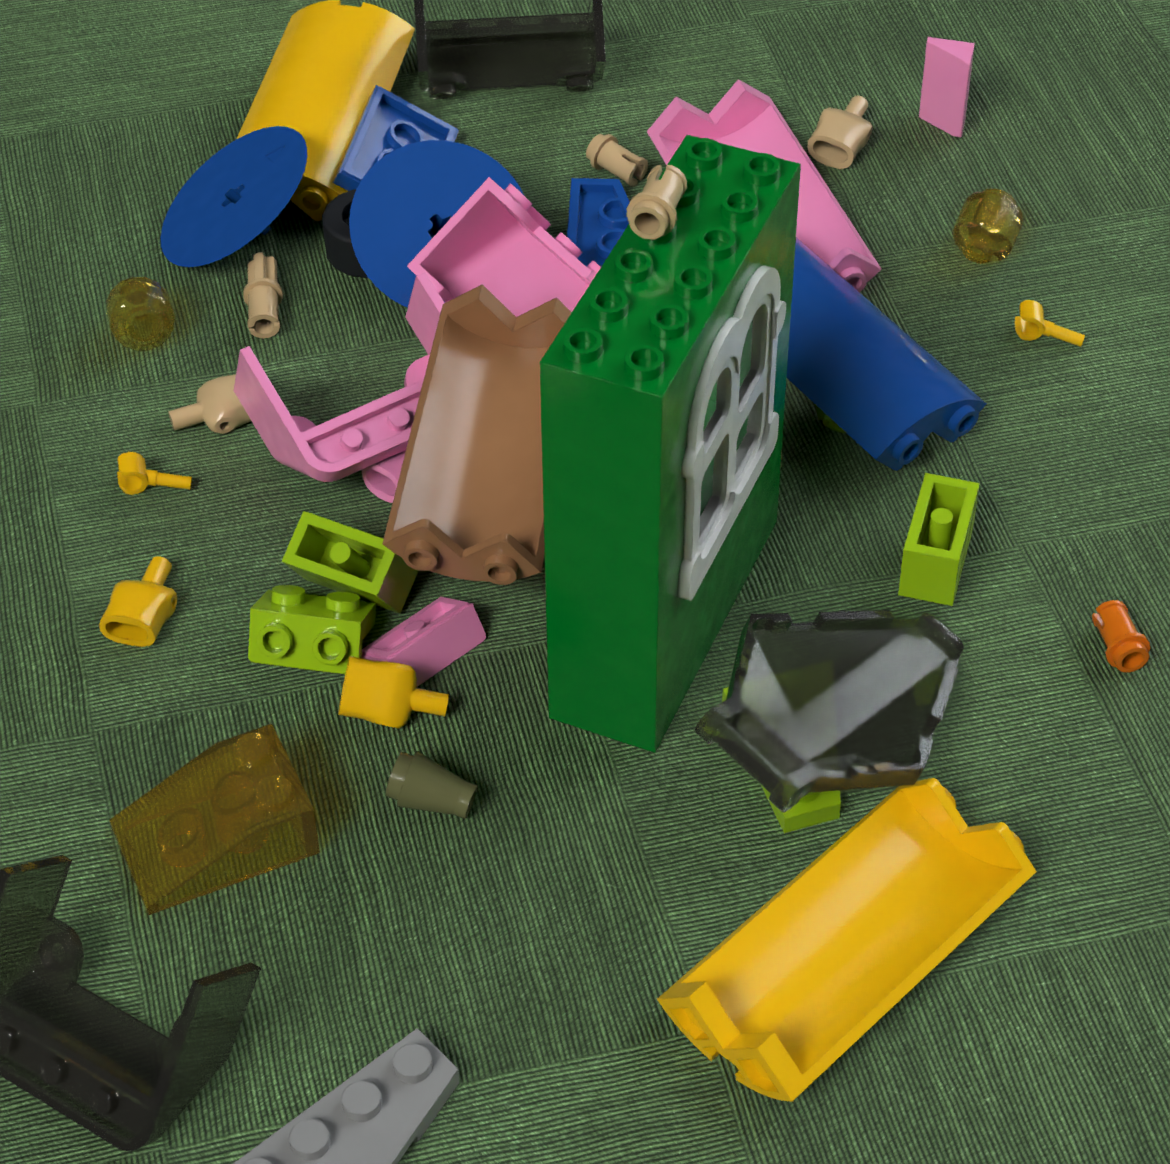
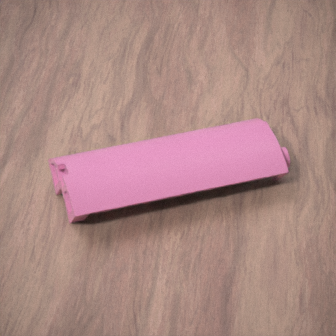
(754, 123)

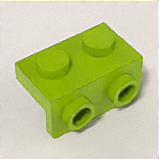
(308, 629)

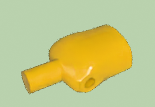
(140, 607)
(386, 693)

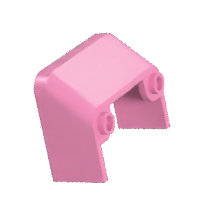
(355, 437)

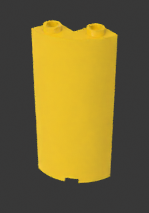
(323, 82)
(846, 939)

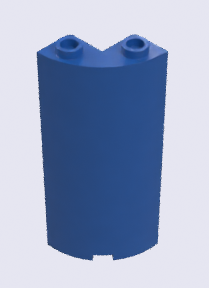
(869, 369)

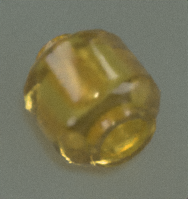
(989, 225)
(140, 313)

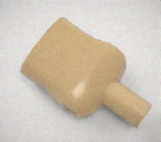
(840, 134)
(215, 406)

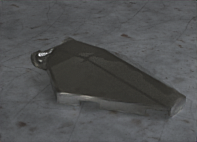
(834, 701)

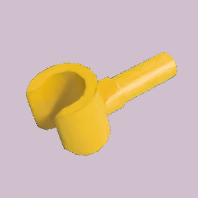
(1031, 325)
(134, 476)

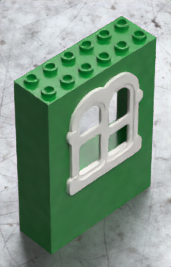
(666, 442)

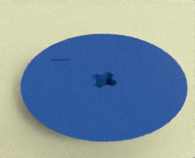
(398, 205)
(212, 224)

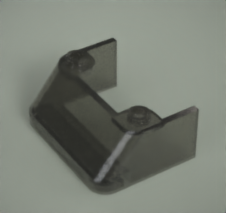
(510, 52)
(81, 1049)

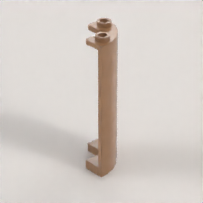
(474, 450)

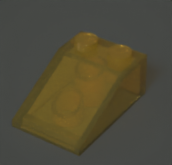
(217, 822)

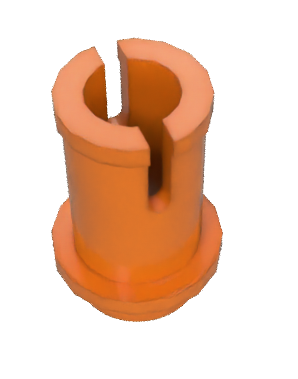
(1124, 644)

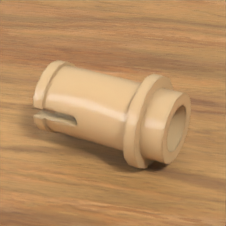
(608, 154)
(653, 210)

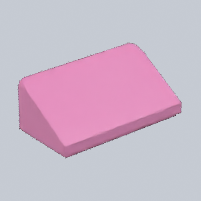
(946, 84)
(430, 638)

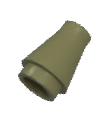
(428, 786)

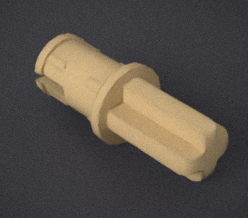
(263, 296)

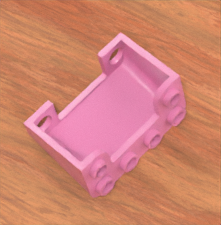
(506, 248)

